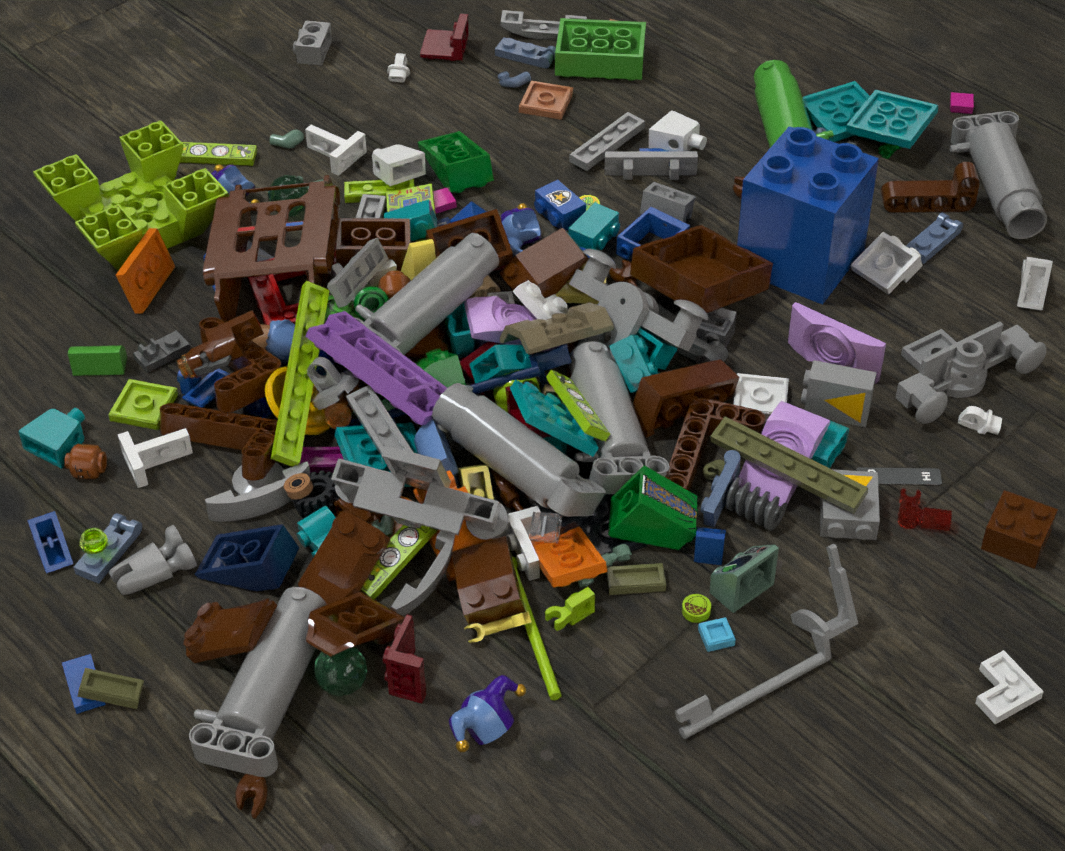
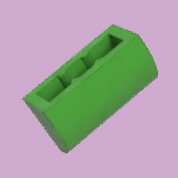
(97, 360)

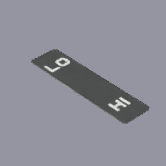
(923, 476)

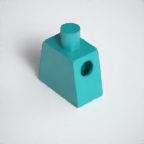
(506, 357)
(53, 435)

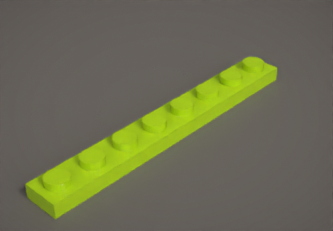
(297, 385)

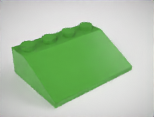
(600, 49)

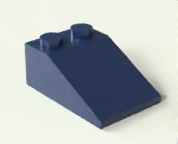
(250, 558)

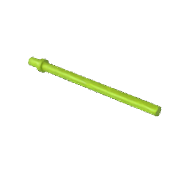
(538, 646)

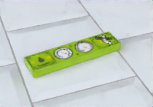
(218, 153)
(578, 406)
(400, 551)

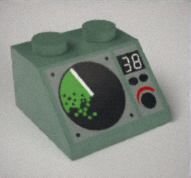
(745, 576)

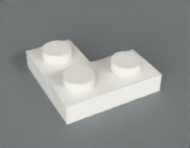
(540, 307)
(1012, 688)

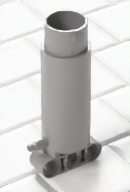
(1002, 170)
(432, 293)
(607, 394)
(516, 452)
(260, 692)

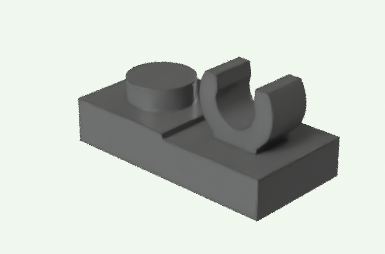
(161, 351)

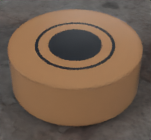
(298, 486)

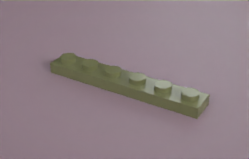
(790, 465)

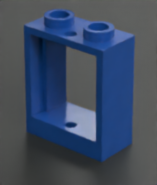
(650, 221)

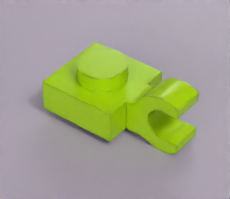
(576, 608)

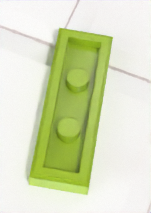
(354, 190)

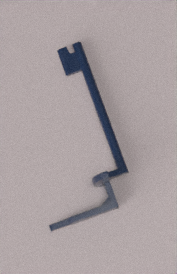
(539, 363)

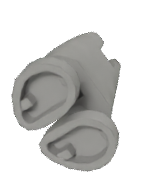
(153, 564)

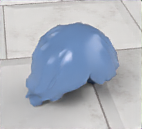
(280, 340)

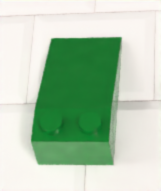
(457, 161)
(441, 366)

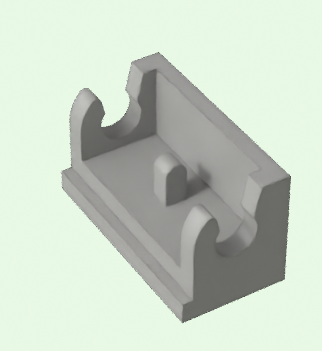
(668, 201)

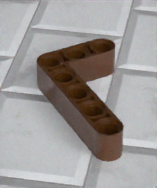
(250, 377)
(699, 424)
(228, 430)

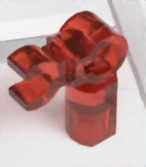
(911, 515)

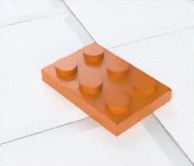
(145, 270)
(569, 559)

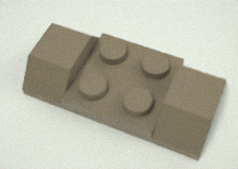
(576, 324)

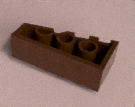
(669, 394)

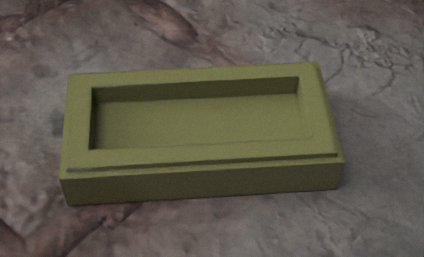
(636, 579)
(110, 688)

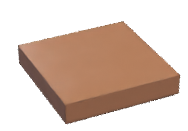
(546, 100)

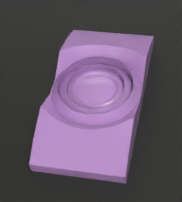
(491, 314)
(833, 342)
(794, 429)

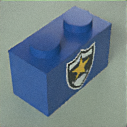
(559, 204)

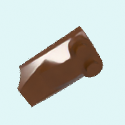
(344, 558)
(351, 623)
(226, 631)

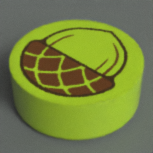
(696, 608)

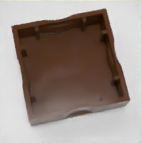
(701, 268)

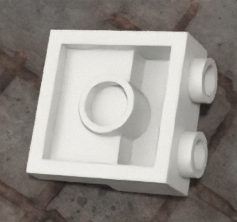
(887, 263)

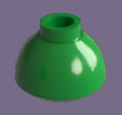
(370, 298)

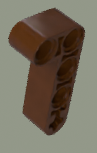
(935, 195)

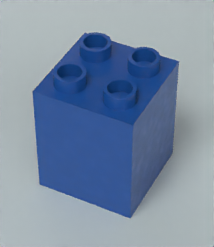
(808, 211)

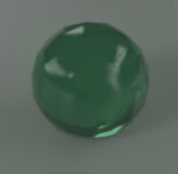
(290, 193)
(342, 672)

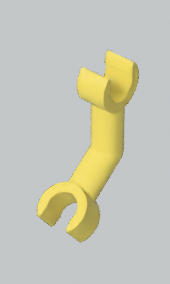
(499, 625)

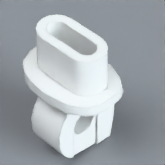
(399, 70)
(977, 419)

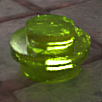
(93, 541)

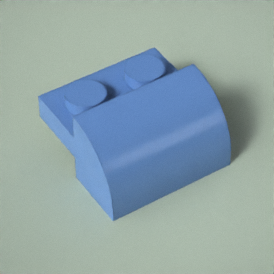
(433, 443)

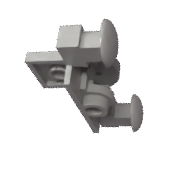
(632, 307)
(961, 366)
(442, 508)

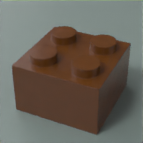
(1019, 529)

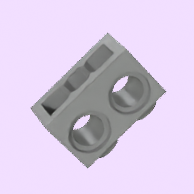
(313, 42)

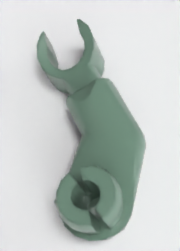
(619, 553)

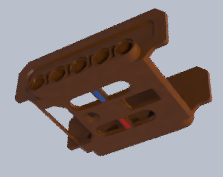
(231, 228)

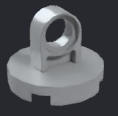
(330, 385)

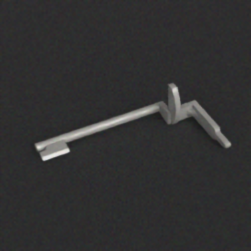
(699, 712)

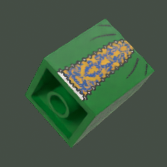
(653, 511)

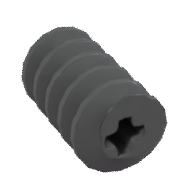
(754, 506)

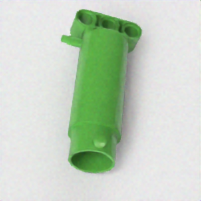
(780, 101)

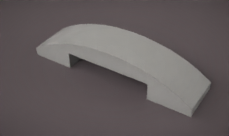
(535, 29)
(257, 502)
(410, 597)

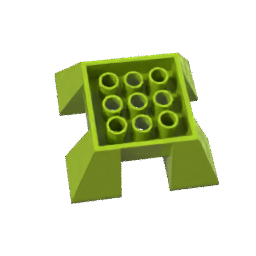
(123, 209)

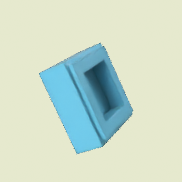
(716, 634)

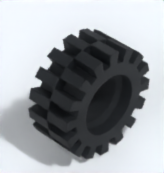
(321, 495)

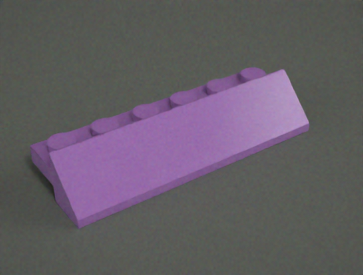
(378, 365)

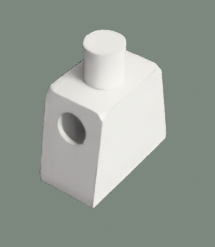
(676, 133)
(398, 164)

